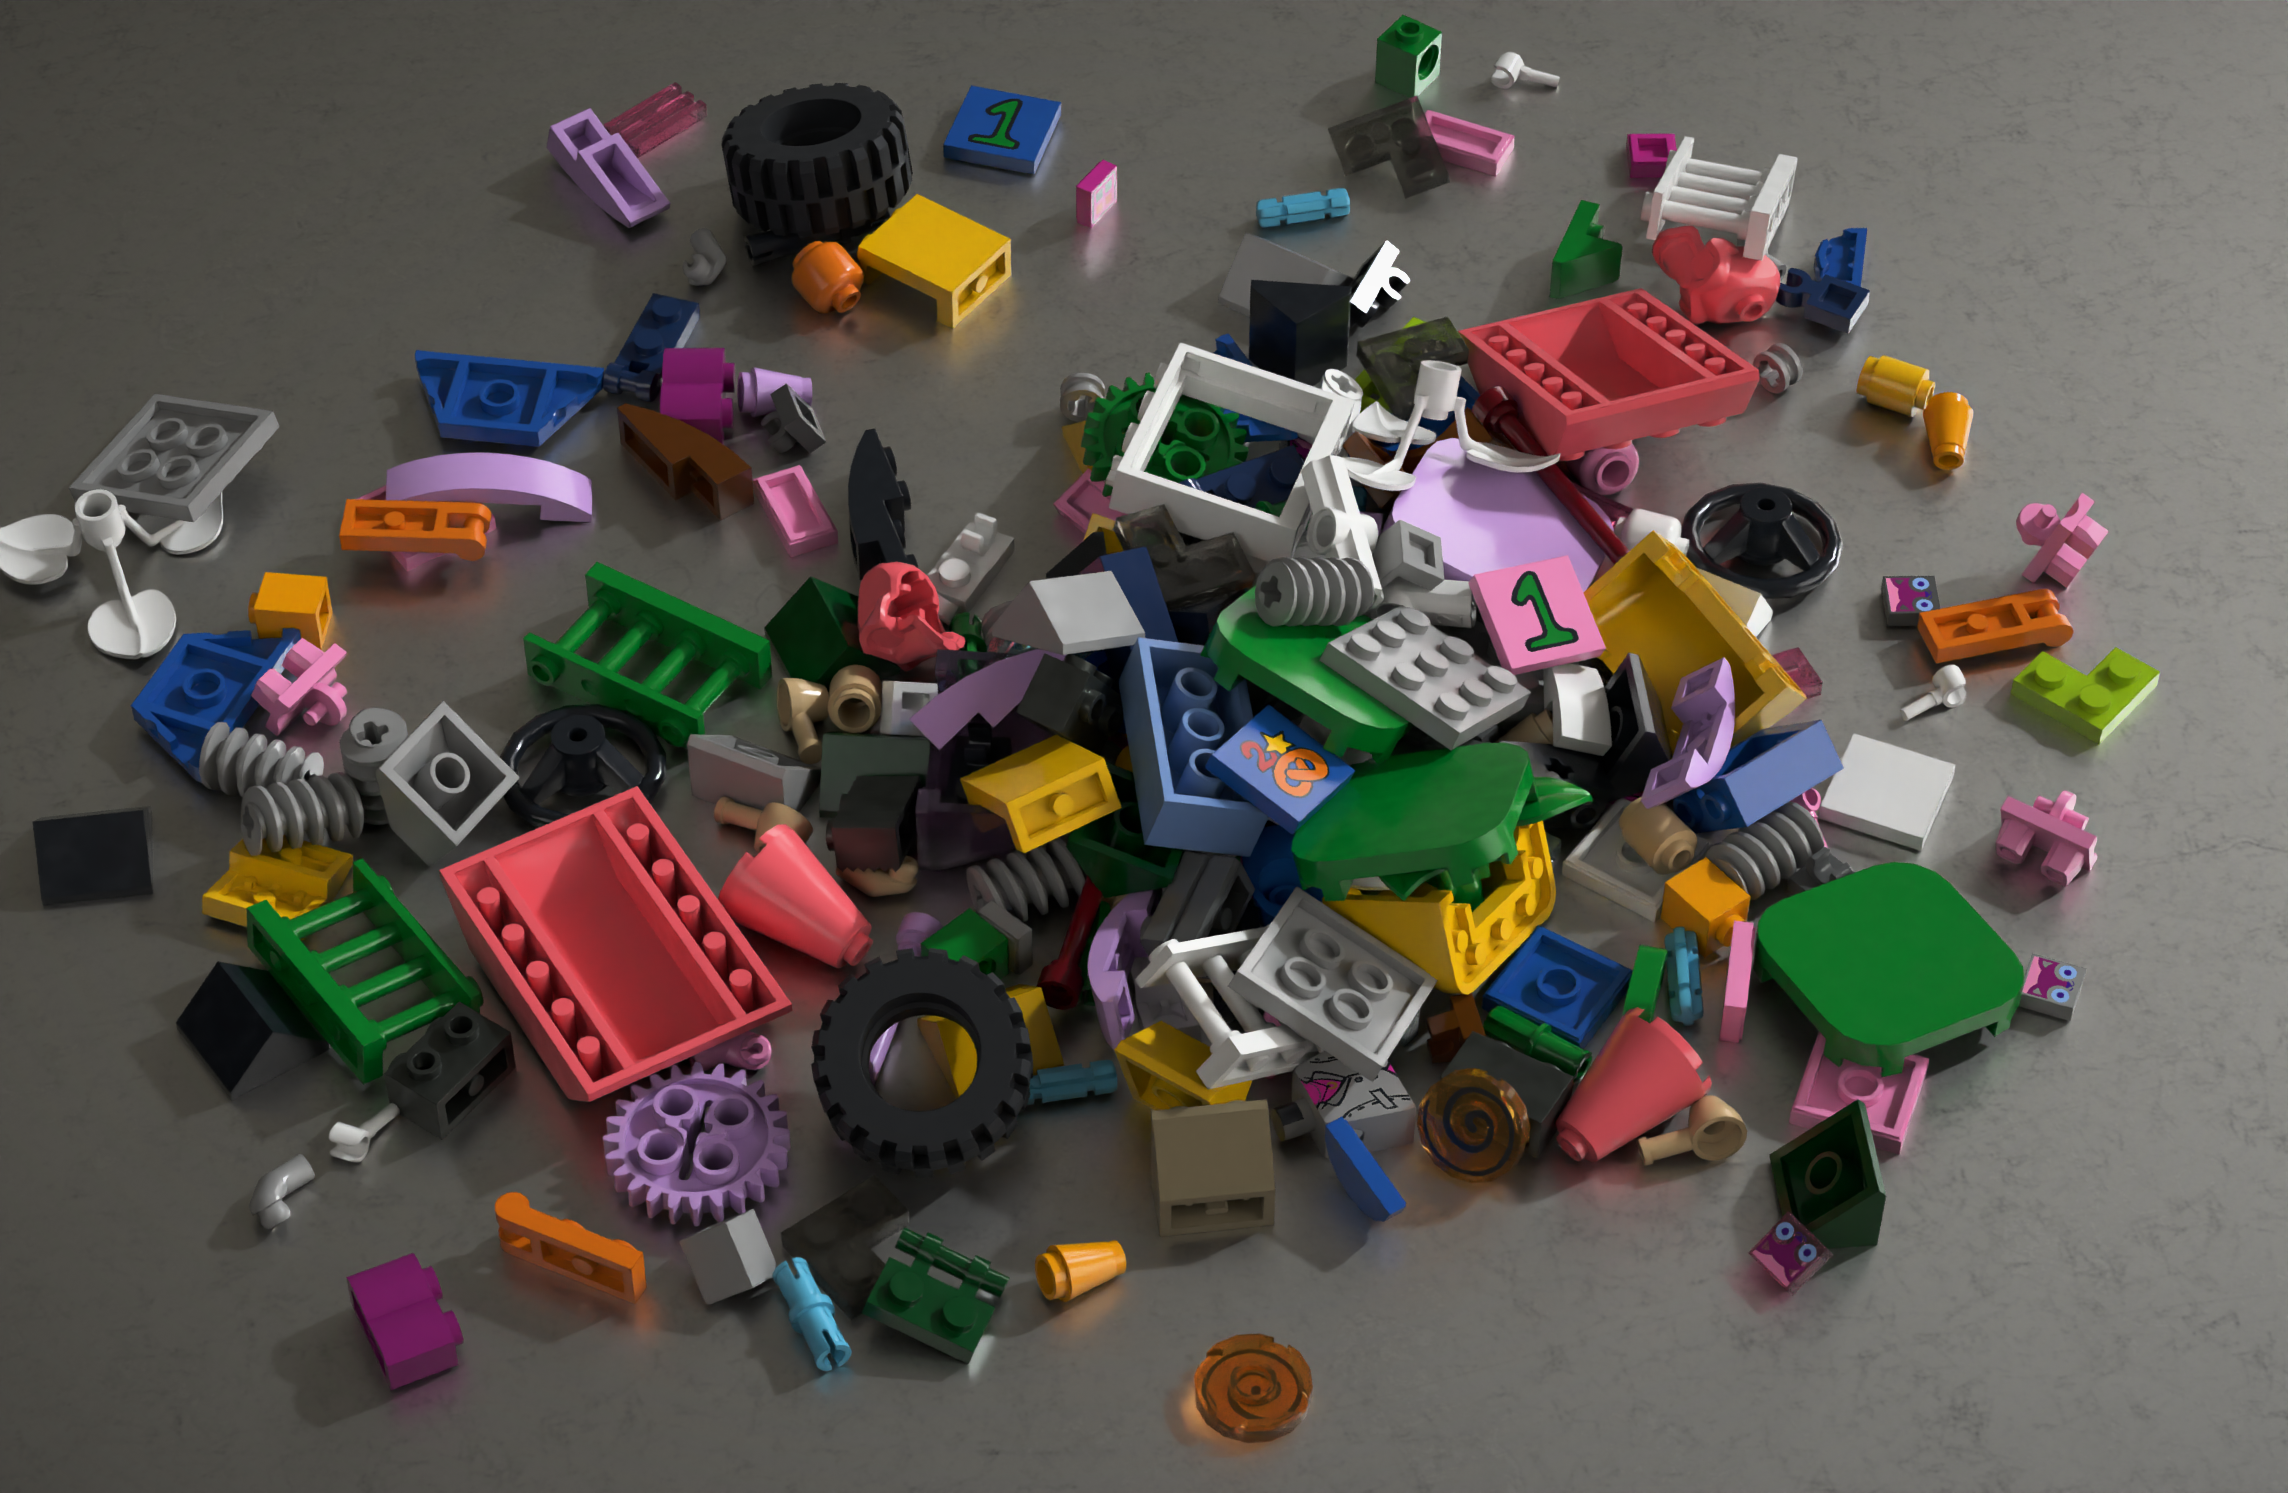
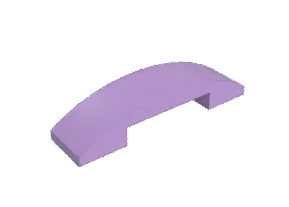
(494, 479)
(1708, 717)
(1112, 959)

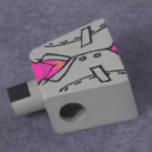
(1328, 1090)

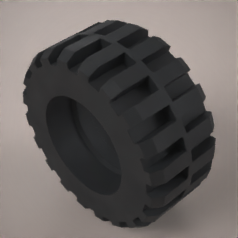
(817, 159)
(907, 990)

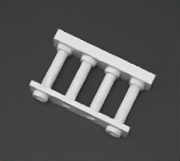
(1721, 198)
(1235, 1056)

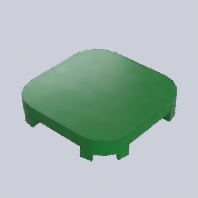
(1289, 667)
(1418, 816)
(1888, 964)

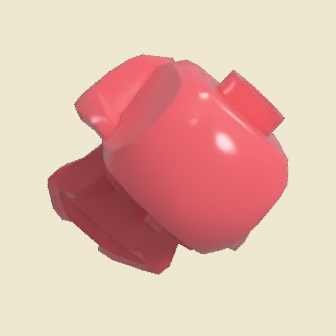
(1715, 277)
(901, 616)

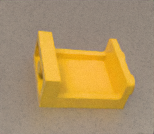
(939, 256)
(1044, 791)

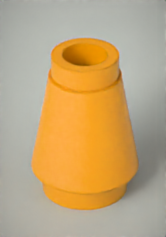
(1948, 428)
(1077, 1268)

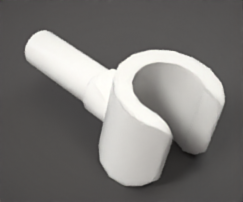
(1511, 67)
(1949, 691)
(353, 1141)

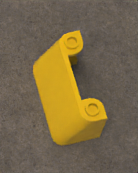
(1678, 624)
(1450, 939)

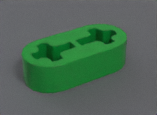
(1646, 981)

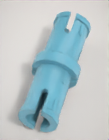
(812, 1314)

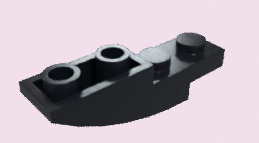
(876, 506)

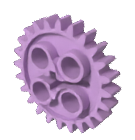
(732, 1159)

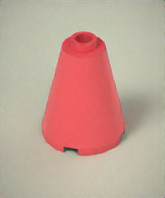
(795, 901)
(1631, 1087)

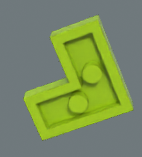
(2087, 703)

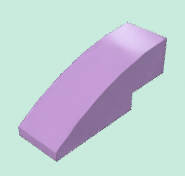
(605, 169)
(989, 692)

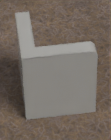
(1409, 554)
(729, 1257)

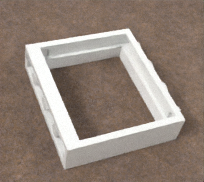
(1245, 392)

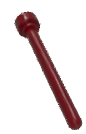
(1499, 413)
(1062, 979)

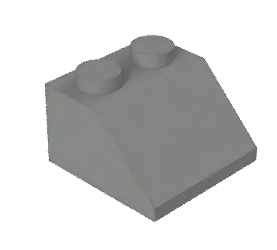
(441, 784)

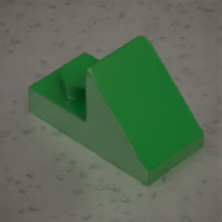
(1583, 256)

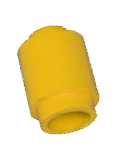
(1895, 385)

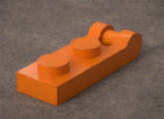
(415, 527)
(1994, 625)
(569, 1249)

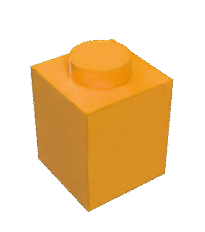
(292, 603)
(1706, 903)

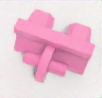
(2042, 527)
(310, 691)
(2051, 828)

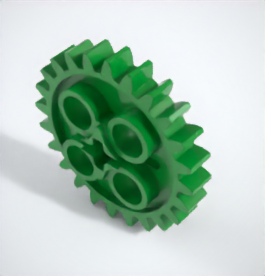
(1178, 447)

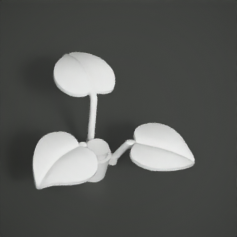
(1433, 400)
(128, 628)

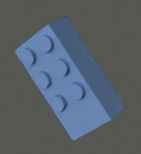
(1172, 728)

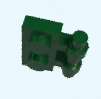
(929, 1308)

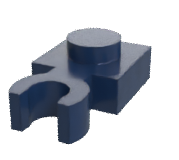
(1825, 302)

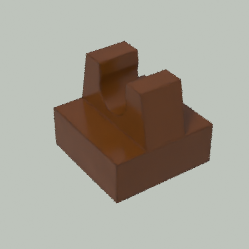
(1452, 1028)

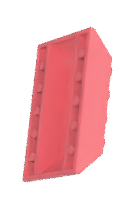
(1609, 372)
(609, 946)

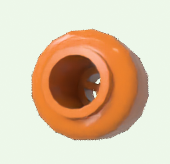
(827, 277)

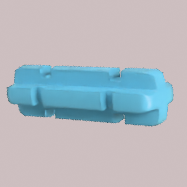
(1303, 208)
(1684, 976)
(1073, 1081)

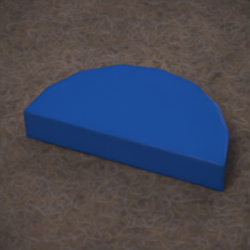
(1842, 256)
(1360, 1173)

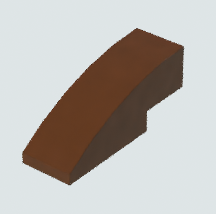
(686, 460)

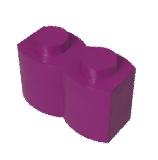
(697, 387)
(404, 1320)

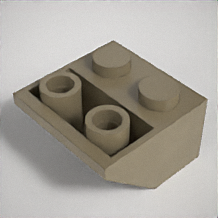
(1212, 1167)

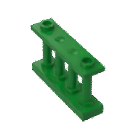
(652, 617)
(334, 1006)

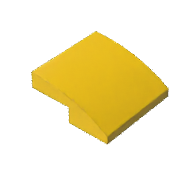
(288, 879)

